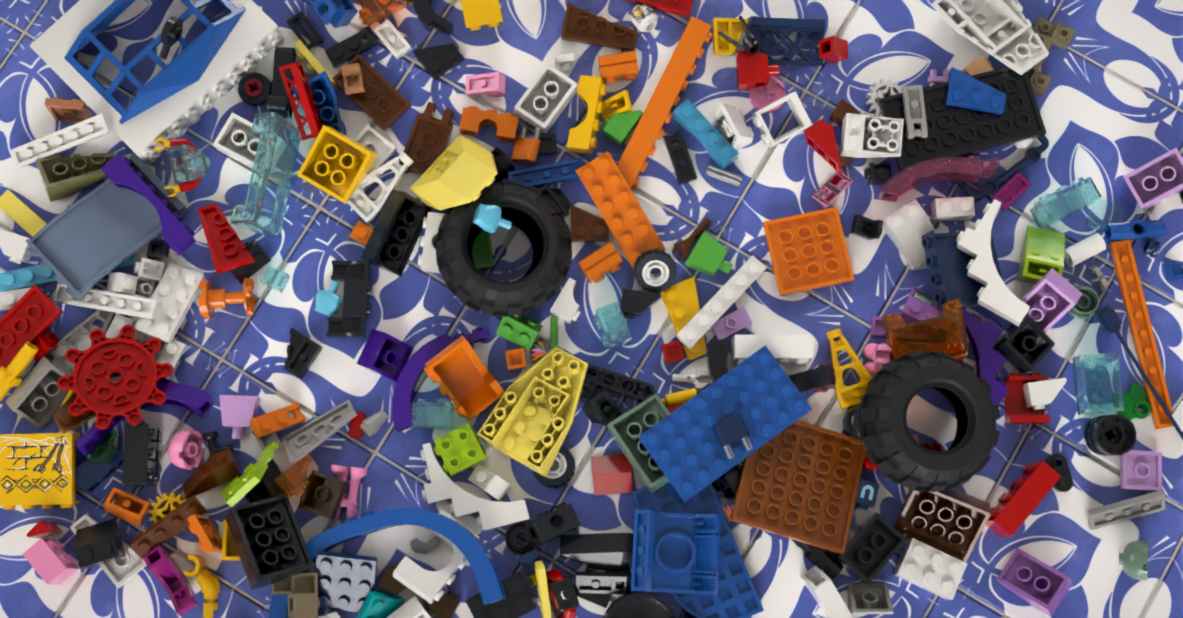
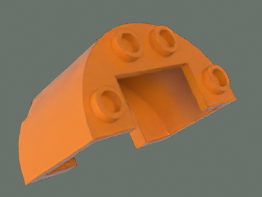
(463, 378)

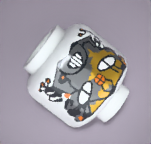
(644, 18)

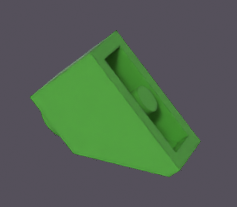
(621, 126)

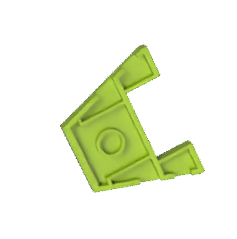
(239, 487)

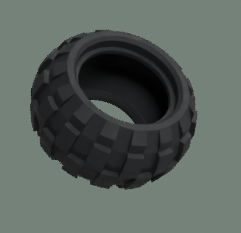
(540, 222)
(886, 429)

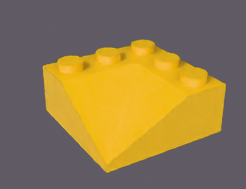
(337, 164)

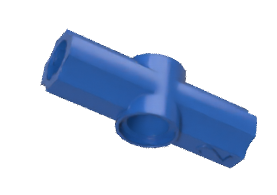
(1144, 229)

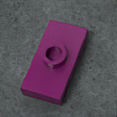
(1011, 190)

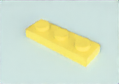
(313, 65)

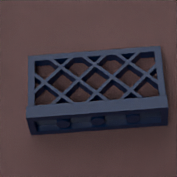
(789, 25)

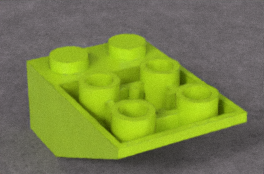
(1040, 254)

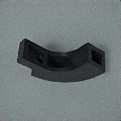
(429, 18)
(717, 359)

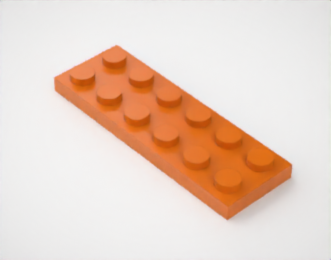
(619, 207)

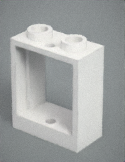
(798, 112)

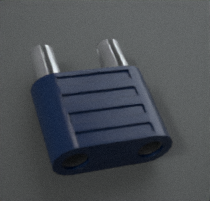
(732, 430)

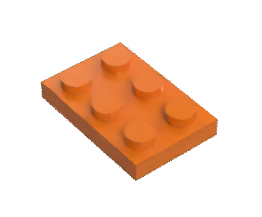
(206, 532)

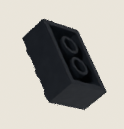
(141, 455)
(871, 548)
(514, 606)

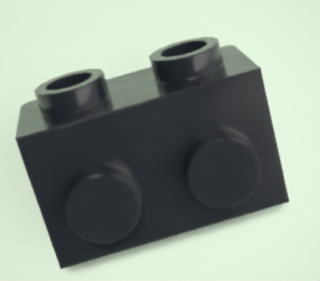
(260, 259)

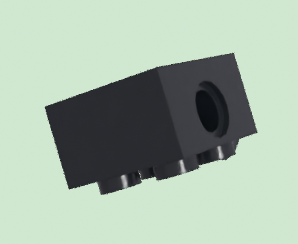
(541, 529)

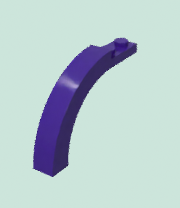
(413, 370)
(176, 394)

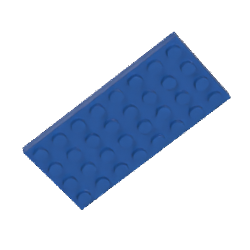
(685, 441)

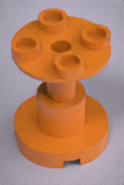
(220, 298)

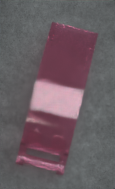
(938, 169)

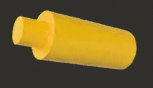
(678, 398)

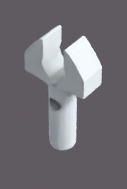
(692, 378)

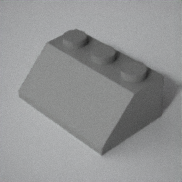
(38, 393)

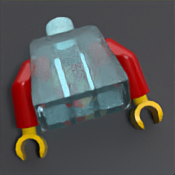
(187, 164)

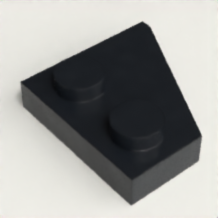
(438, 59)
(300, 354)

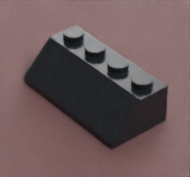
(396, 232)

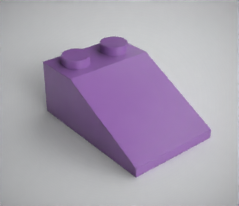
(1035, 581)

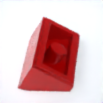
(44, 529)

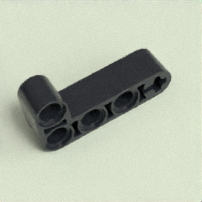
(278, 101)
(620, 379)

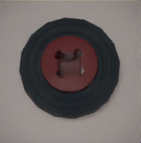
(254, 96)

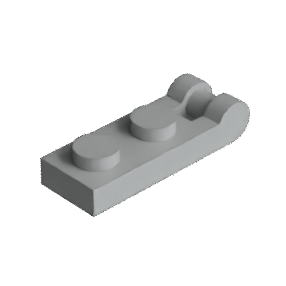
(914, 111)

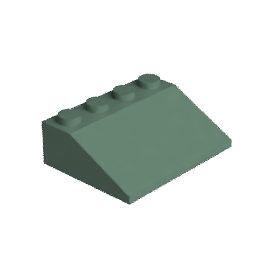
(630, 426)

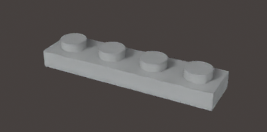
(1126, 510)

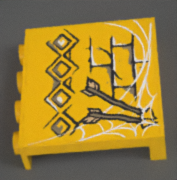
(37, 470)

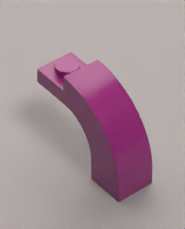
(170, 575)

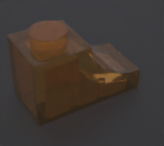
(295, 478)

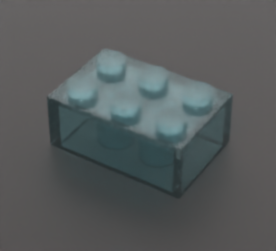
(1065, 202)
(1098, 384)

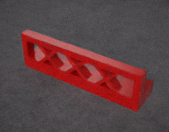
(306, 99)

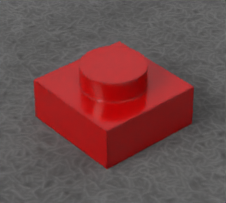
(672, 352)

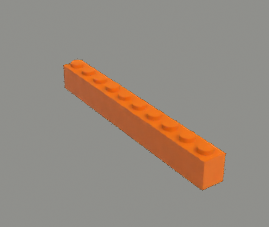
(663, 99)

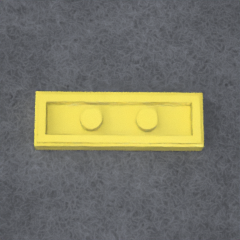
(21, 213)
(542, 589)

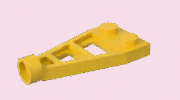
(847, 395)

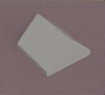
(869, 598)

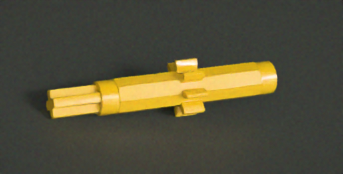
(11, 375)

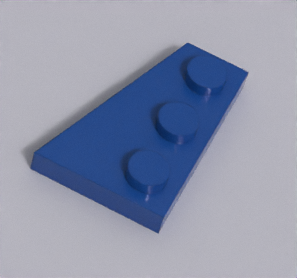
(973, 94)

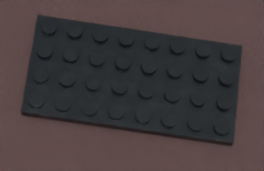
(967, 131)

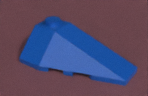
(325, 101)

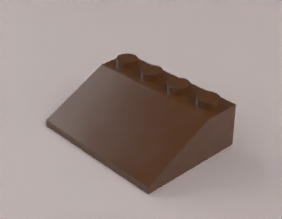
(944, 520)

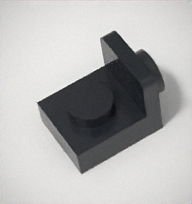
(877, 173)

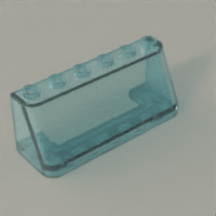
(270, 175)

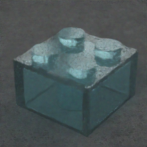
(613, 326)
(433, 415)

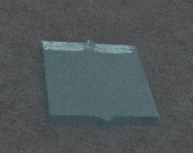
(1103, 213)

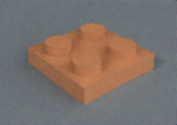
(68, 110)

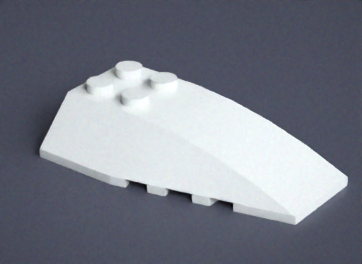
(997, 29)

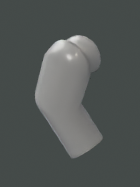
(424, 547)

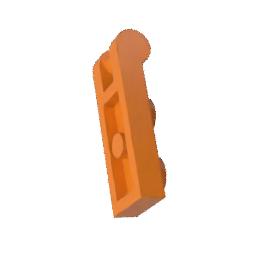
(277, 420)

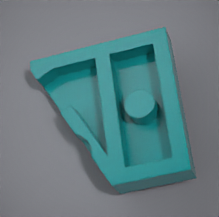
(379, 605)

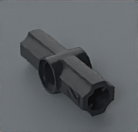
(822, 558)

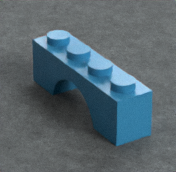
(716, 145)

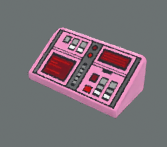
(832, 189)

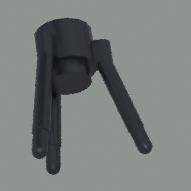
(750, 43)

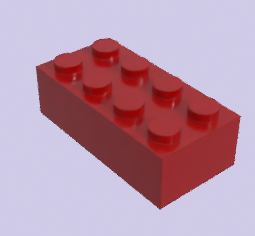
(1022, 498)

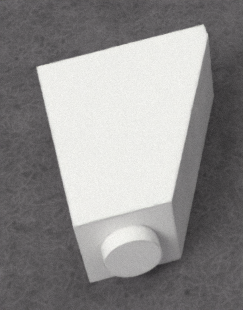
(825, 593)

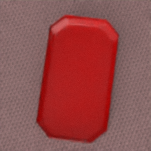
(354, 429)

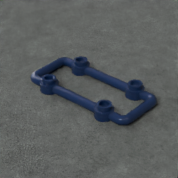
(990, 187)

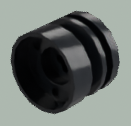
(1120, 435)

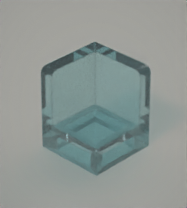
(275, 279)

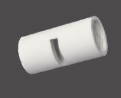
(1084, 249)

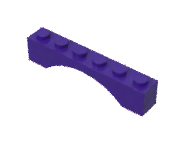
(173, 232)

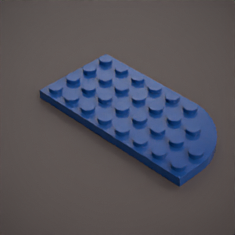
(735, 588)

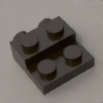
(323, 494)

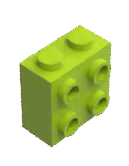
(460, 449)

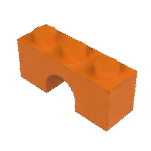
(474, 119)

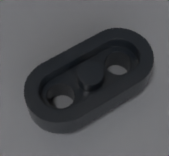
(1062, 470)

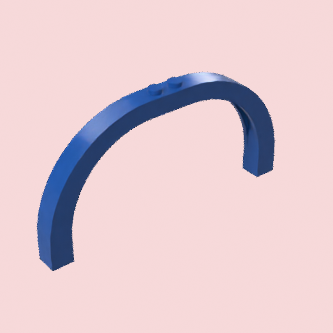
(352, 528)

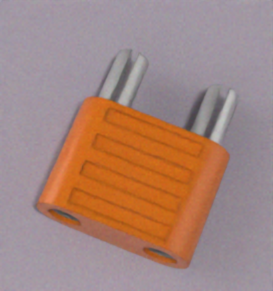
(525, 148)

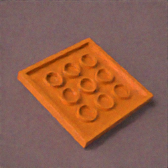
(808, 251)

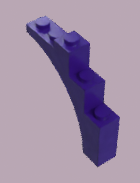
(987, 360)

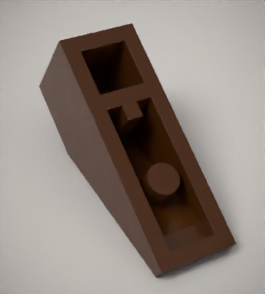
(213, 472)

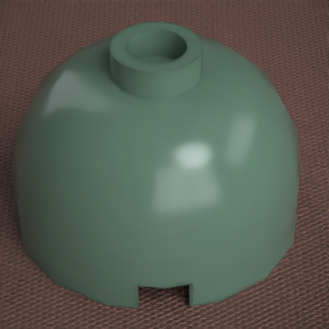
(1135, 559)

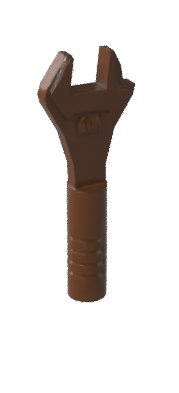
(685, 245)

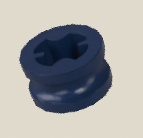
(1151, 247)

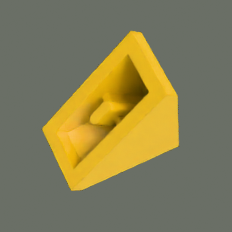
(616, 104)

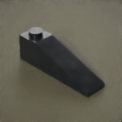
(603, 551)

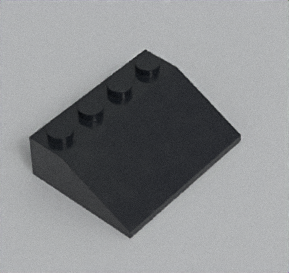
(268, 541)

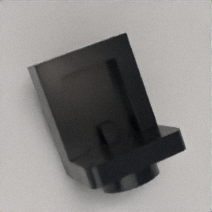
(866, 227)

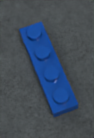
(547, 173)

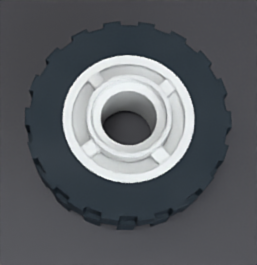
(655, 259)
(563, 473)

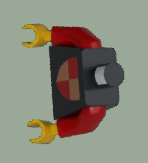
(561, 594)

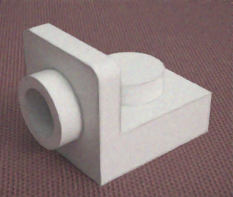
(149, 269)

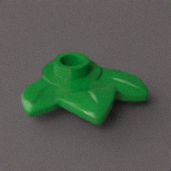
(1133, 399)

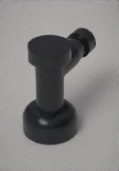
(210, 437)

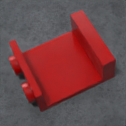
(1015, 401)

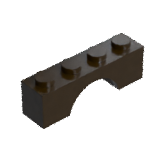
(443, 608)

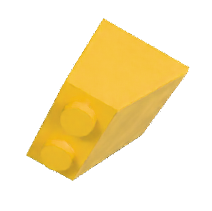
(481, 13)

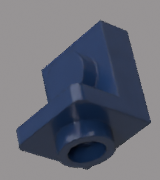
(528, 560)

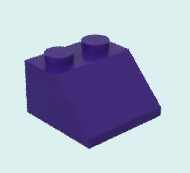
(384, 355)

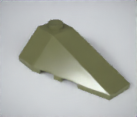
(71, 174)

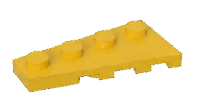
(682, 306)

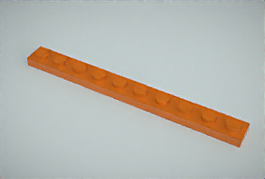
(1141, 330)

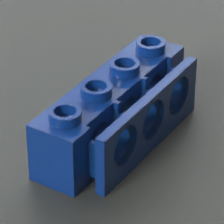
(337, 12)

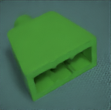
(708, 256)

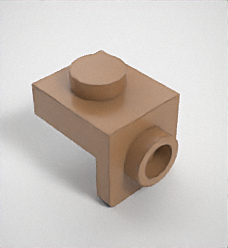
(352, 78)

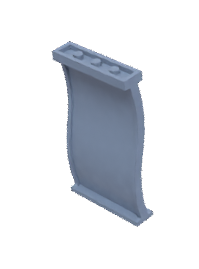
(101, 232)

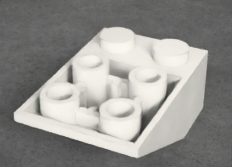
(871, 136)

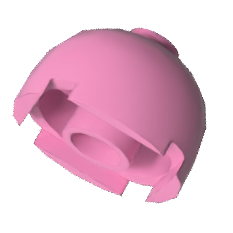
(185, 449)

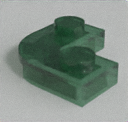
(104, 450)

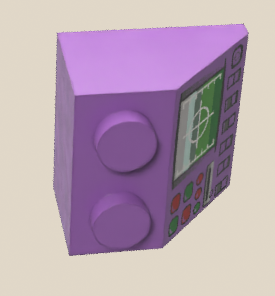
(919, 307)

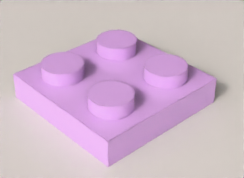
(1141, 470)

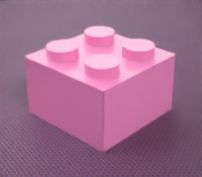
(51, 561)

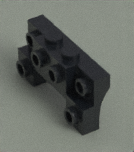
(355, 299)

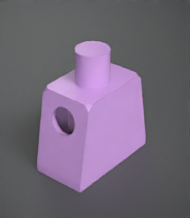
(237, 412)

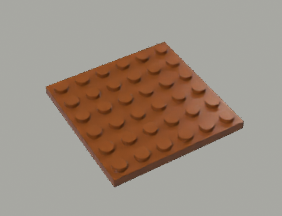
(802, 486)

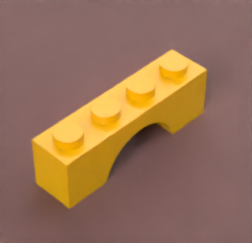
(583, 137)

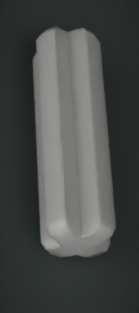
(724, 175)

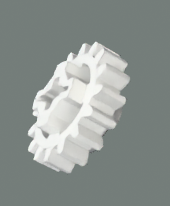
(889, 88)

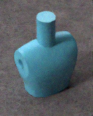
(489, 218)
(327, 301)

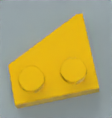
(731, 27)

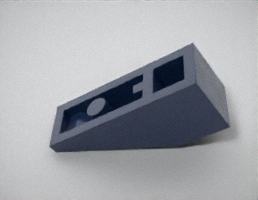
(90, 475)

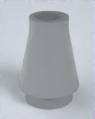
(373, 423)

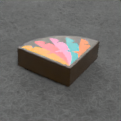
(538, 350)

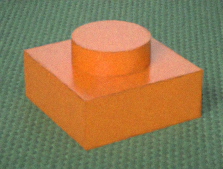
(361, 233)
(515, 359)

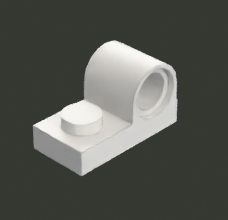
(489, 482)

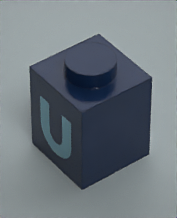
(866, 494)

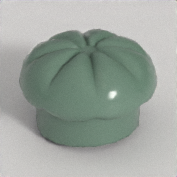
(1086, 305)

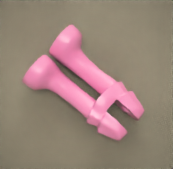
(879, 354)
(356, 475)

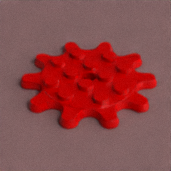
(107, 357)

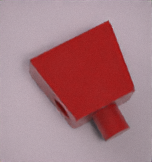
(753, 70)

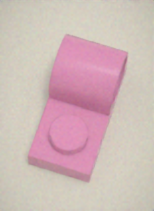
(489, 83)

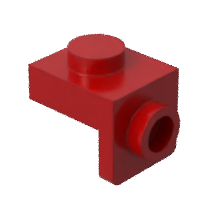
(46, 344)

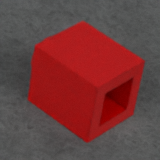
(833, 49)

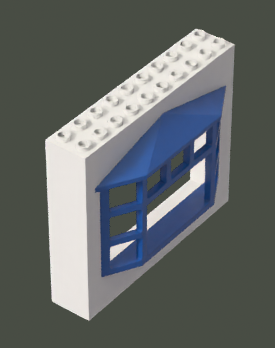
(181, 88)

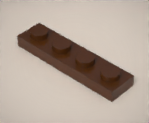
(167, 526)

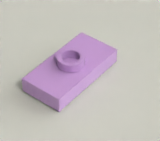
(731, 324)

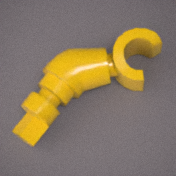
(208, 583)

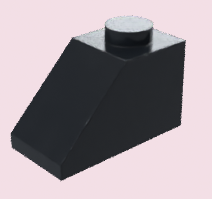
(637, 302)

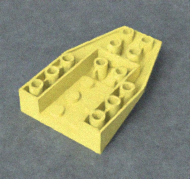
(456, 175)
(537, 411)

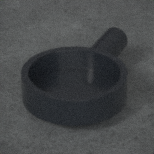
(170, 35)

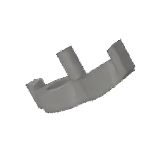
(1099, 277)

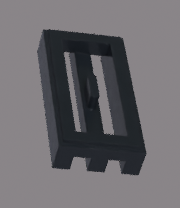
(313, 43)

